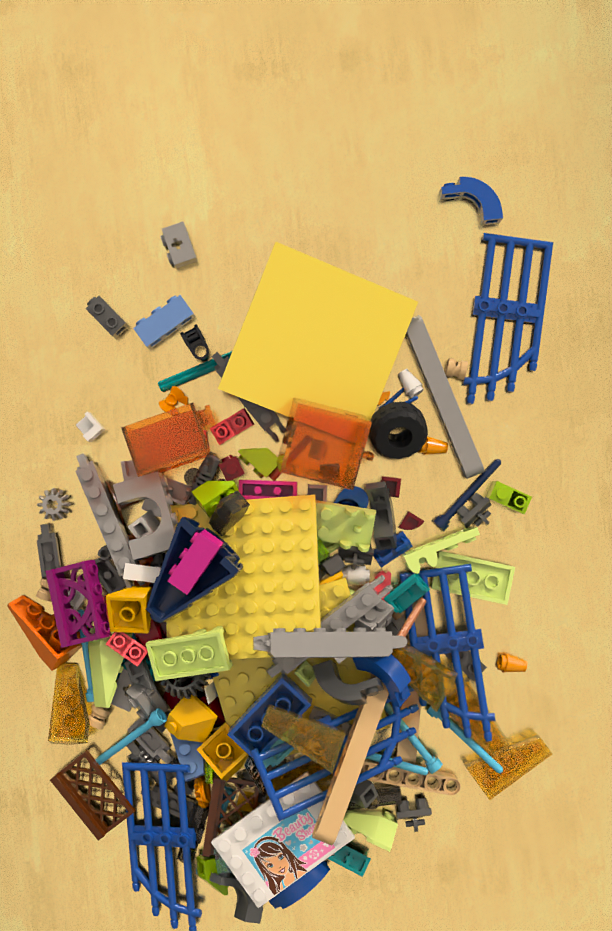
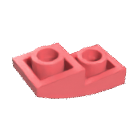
(232, 426)
(127, 647)

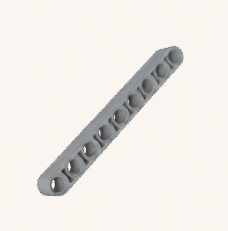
(443, 398)

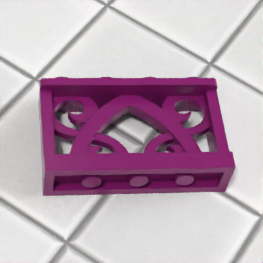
(91, 590)

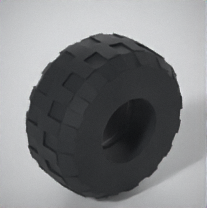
(395, 416)

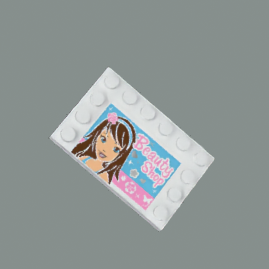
(275, 854)

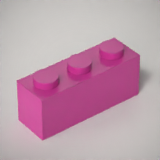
(266, 489)
(194, 561)

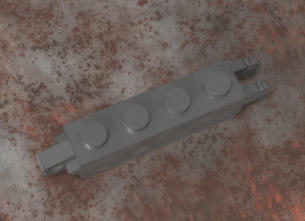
(264, 416)

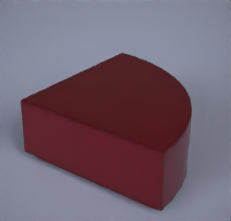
(410, 522)

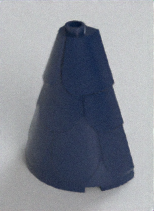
(168, 600)

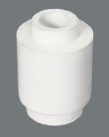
(356, 577)

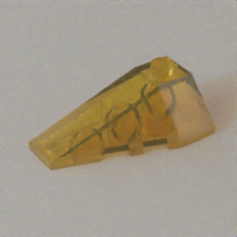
(69, 712)

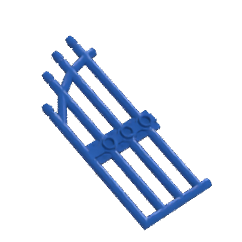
(509, 310)
(453, 643)
(383, 765)
(161, 836)

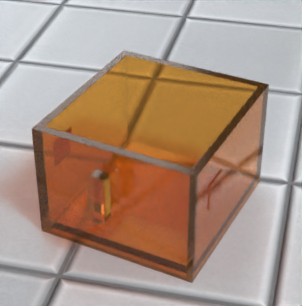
(170, 439)
(324, 443)

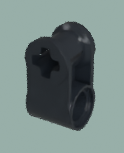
(195, 340)

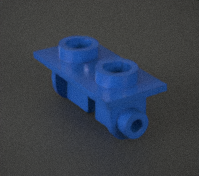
(385, 556)

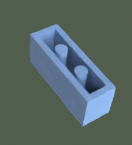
(163, 321)

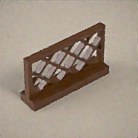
(81, 802)
(215, 808)

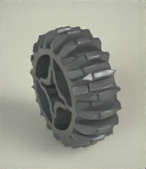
(176, 688)

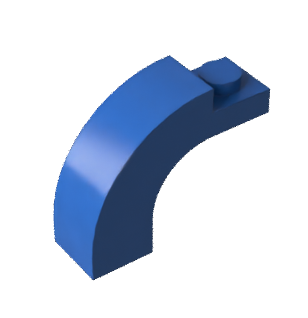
(478, 192)
(390, 672)
(300, 887)

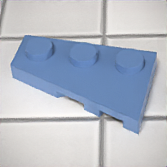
(188, 754)

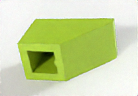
(261, 458)
(211, 493)
(508, 497)
(205, 866)

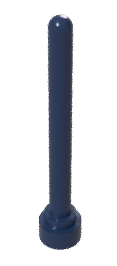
(443, 521)

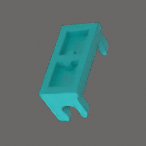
(407, 593)
(351, 860)

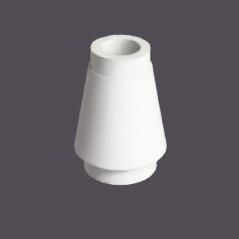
(410, 383)

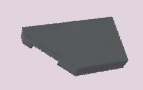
(140, 674)

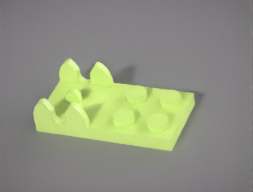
(345, 525)
(428, 554)
(486, 580)
(189, 654)

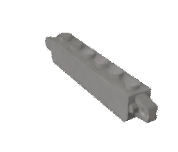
(106, 515)
(340, 617)
(328, 644)

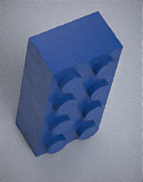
(282, 694)

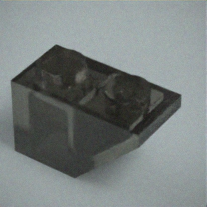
(228, 512)

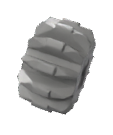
(53, 496)

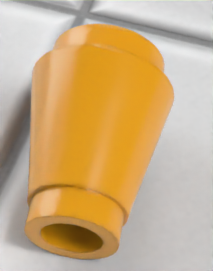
(434, 446)
(509, 663)

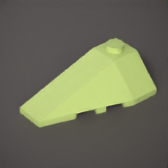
(104, 666)
(374, 825)

